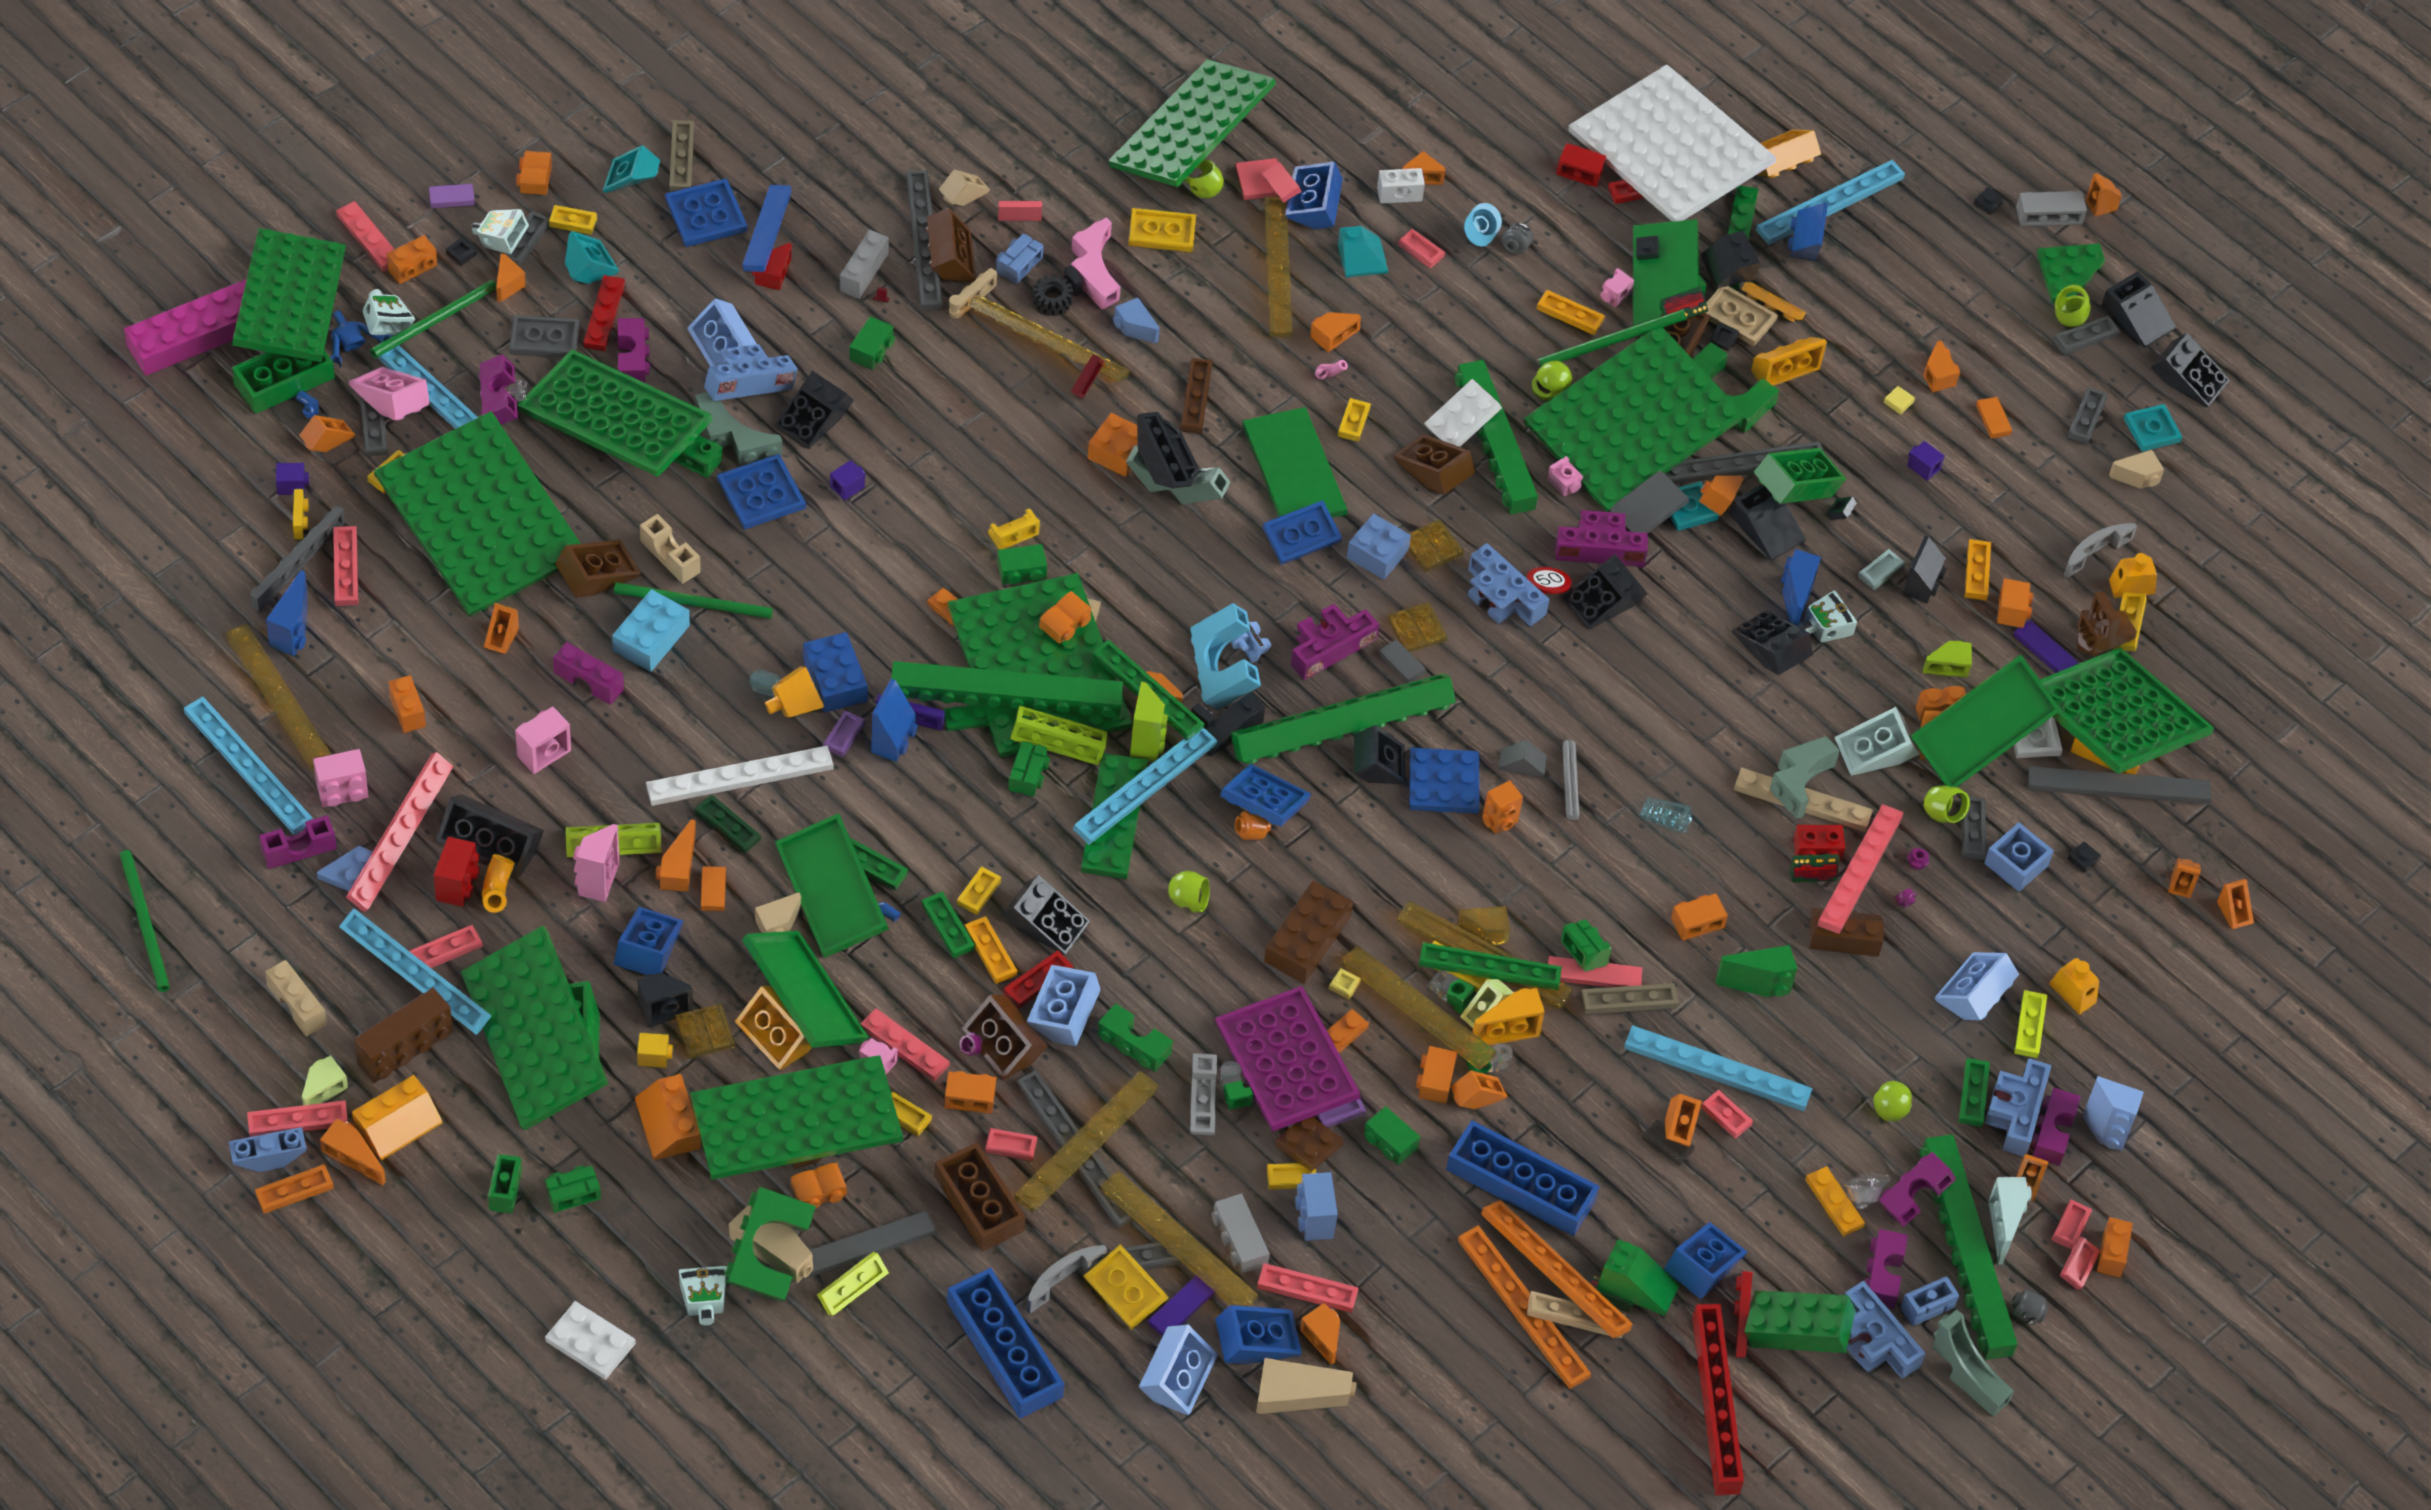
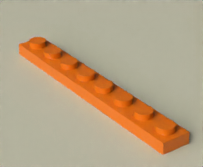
(1557, 1269)
(1516, 1298)

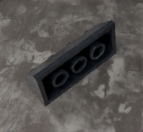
(490, 831)

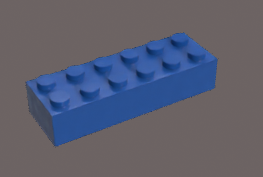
(1522, 1178)
(1005, 1343)

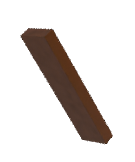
(1196, 395)

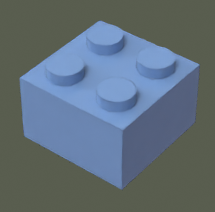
(1378, 546)
(2018, 857)
(1316, 1206)

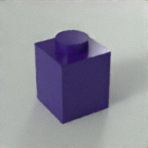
(1925, 460)
(291, 477)
(847, 480)

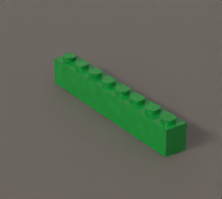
(1501, 446)

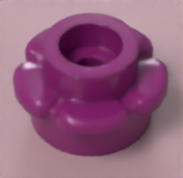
(1918, 863)
(1906, 898)
(966, 1044)

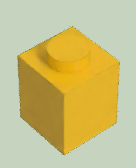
(654, 1050)

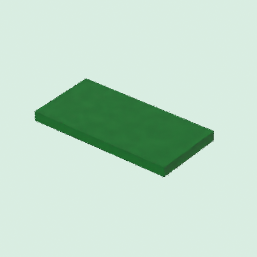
(1670, 273)
(1293, 462)
(1985, 722)
(831, 885)
(805, 988)

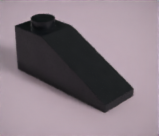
(1240, 715)

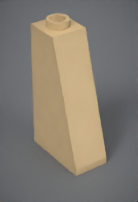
(777, 1247)
(1302, 1387)

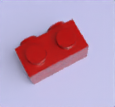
(1819, 840)

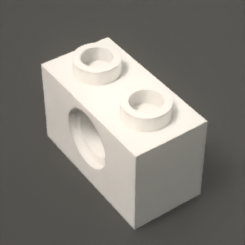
(1400, 185)

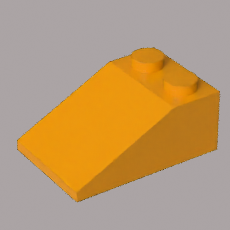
(1512, 1019)

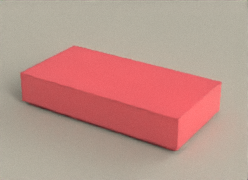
(1281, 182)
(1020, 211)
(1421, 248)
(1011, 1144)
(2071, 1224)
(2079, 1263)

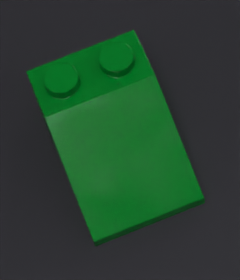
(1759, 972)
(1637, 1278)

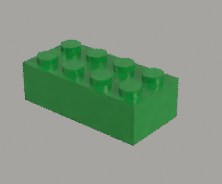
(277, 377)
(1799, 475)
(1800, 1321)

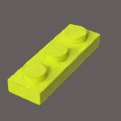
(2030, 1024)
(852, 1283)

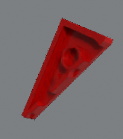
(1742, 1310)

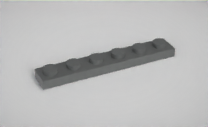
(292, 564)

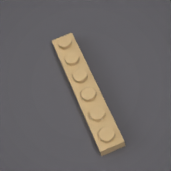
(1818, 804)

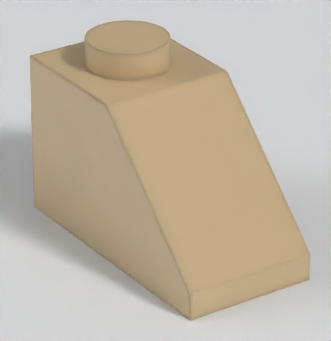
(963, 188)
(2138, 470)
(779, 914)

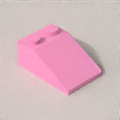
(392, 392)

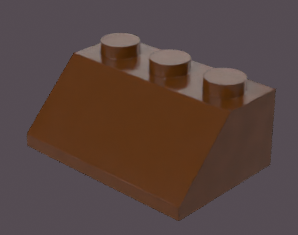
(950, 247)
(1860, 935)
(1005, 1036)

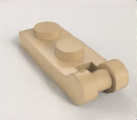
(980, 287)

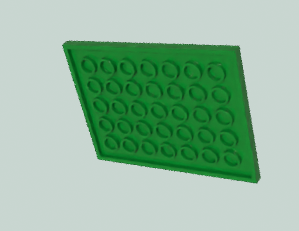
(1634, 417)
(478, 512)
(1004, 634)

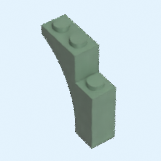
(725, 430)
(1207, 485)
(1797, 768)
(1968, 1366)

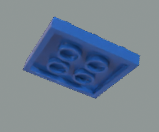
(706, 212)
(761, 491)
(1444, 780)
(1265, 795)

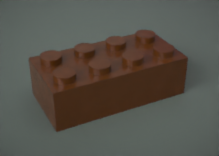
(1308, 932)
(403, 1035)
(979, 1196)

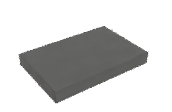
(543, 336)
(1650, 503)

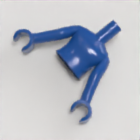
(349, 336)

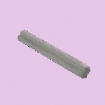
(1570, 780)

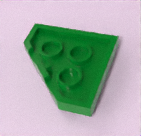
(2069, 266)

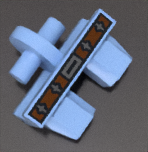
(1251, 643)

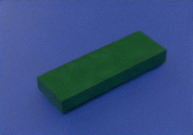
(728, 823)

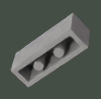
(2051, 208)
(864, 264)
(1240, 1233)

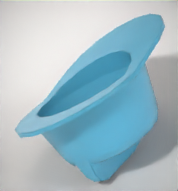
(1482, 224)

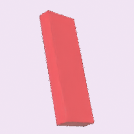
(448, 947)

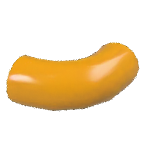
(496, 883)

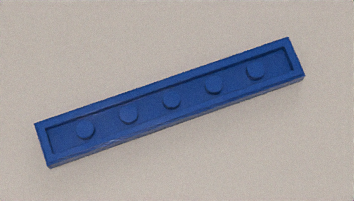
(767, 228)

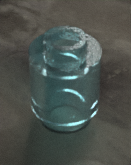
(763, 681)

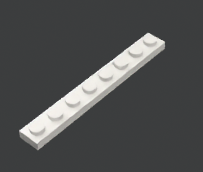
(739, 775)

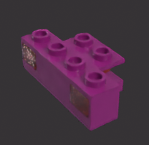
(1599, 538)
(1331, 639)

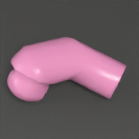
(1330, 370)

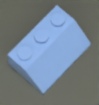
(719, 329)
(1978, 985)
(1064, 1004)
(2111, 1112)
(1178, 1369)

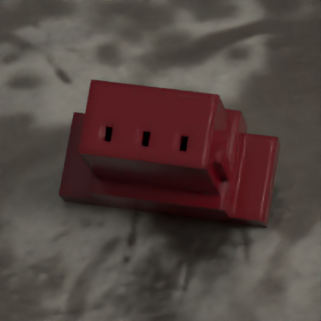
(881, 295)

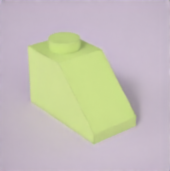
(1488, 996)
(323, 1081)

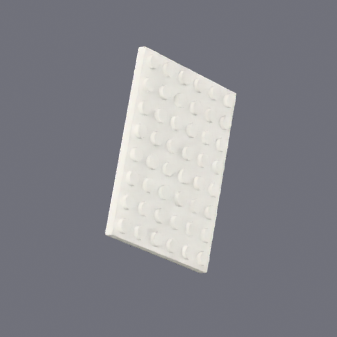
(1672, 144)

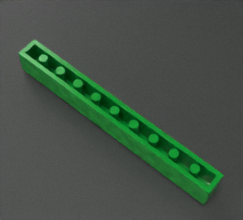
(1008, 689)
(1342, 718)
(1971, 1255)

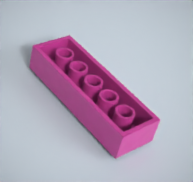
(185, 329)

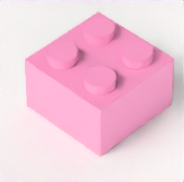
(543, 740)
(341, 778)

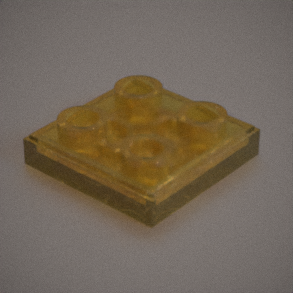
(1433, 546)
(1417, 627)
(705, 1031)

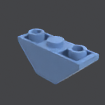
(268, 1150)

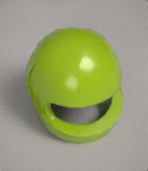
(1208, 183)
(2072, 310)
(1554, 377)
(1939, 802)
(1185, 890)
(1893, 1101)

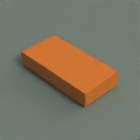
(1994, 417)
(713, 888)

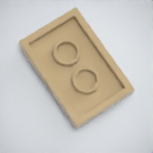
(1740, 313)

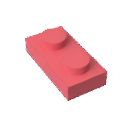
(1727, 1114)

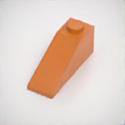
(677, 861)
(347, 1146)
(2033, 1169)

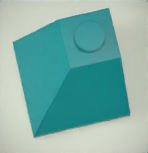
(631, 169)
(1361, 252)
(588, 259)

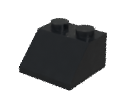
(1731, 260)
(1925, 572)
(1379, 757)
(663, 998)

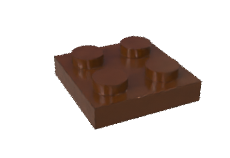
(1309, 1143)

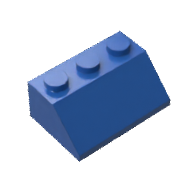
(1319, 197)

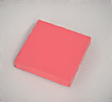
(1251, 179)

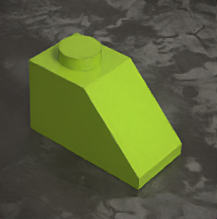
(1950, 659)

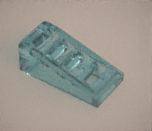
(1674, 822)

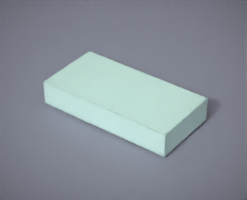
(1881, 569)

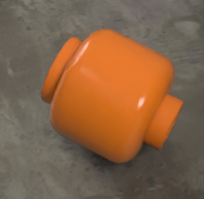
(1251, 826)

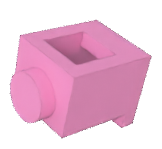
(1617, 288)
(1564, 477)
(874, 1048)

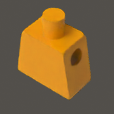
(2134, 576)
(794, 694)
(2076, 985)

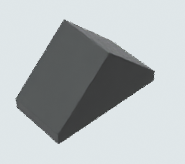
(1523, 759)

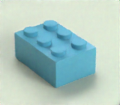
(650, 630)

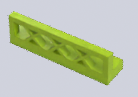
(1059, 738)
(632, 838)

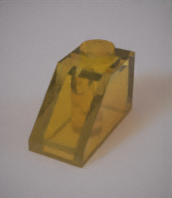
(1486, 923)

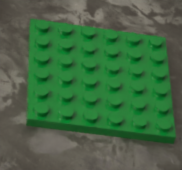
(2122, 711)

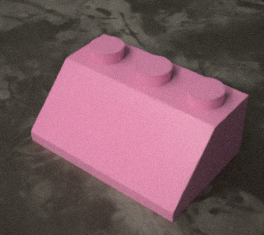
(597, 863)

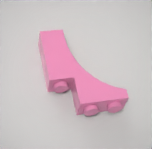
(1090, 266)

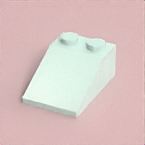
(1877, 743)
(2006, 1208)

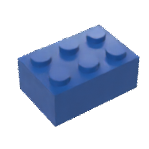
(835, 671)

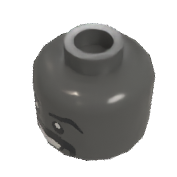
(1519, 238)
(2029, 1307)

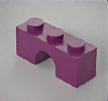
(632, 337)
(494, 378)
(604, 680)
(313, 840)
(2060, 1110)
(1928, 1173)
(1887, 1250)

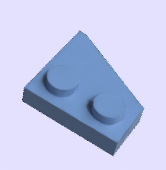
(345, 869)

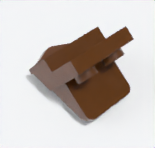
(2103, 627)

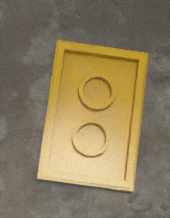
(1162, 230)
(1125, 1287)

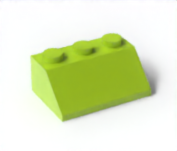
(1148, 726)

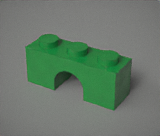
(1148, 1050)

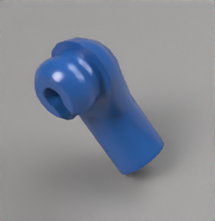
(311, 404)
(889, 911)

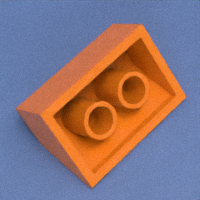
(668, 1118)

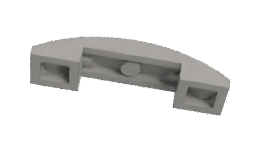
(2116, 535)
(1203, 1094)
(1084, 1258)

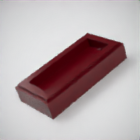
(1087, 376)

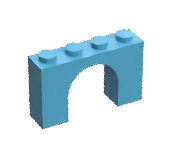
(1209, 640)

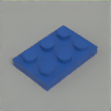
(1302, 532)

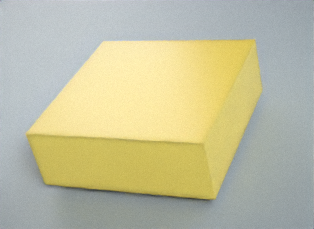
(1899, 400)
(1344, 983)

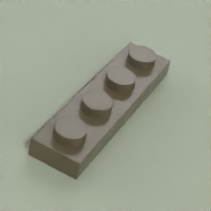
(681, 155)
(1629, 998)

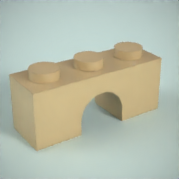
(679, 560)
(290, 988)

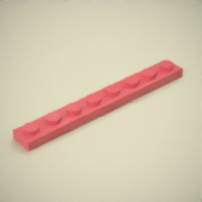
(399, 832)
(1860, 869)

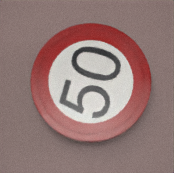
(1549, 580)

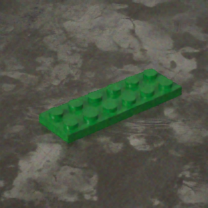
(1112, 850)

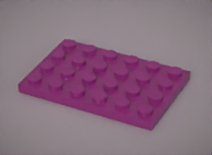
(1287, 1058)

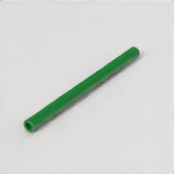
(433, 319)
(1614, 338)
(697, 601)
(144, 921)

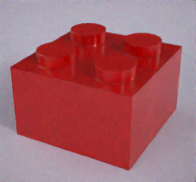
(456, 872)

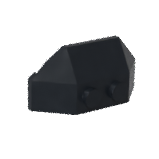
(1165, 451)

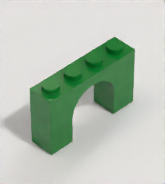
(1752, 403)
(745, 1269)

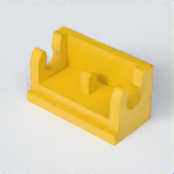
(1015, 531)

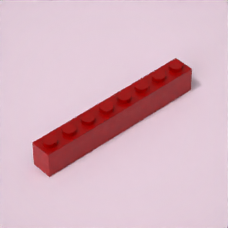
(1717, 1400)

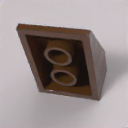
(1688, 332)
(1436, 463)
(596, 567)

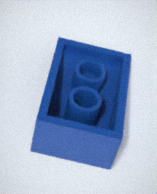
(1807, 232)
(1799, 580)
(289, 617)
(892, 723)
(647, 942)
(1704, 1260)
(1256, 1334)

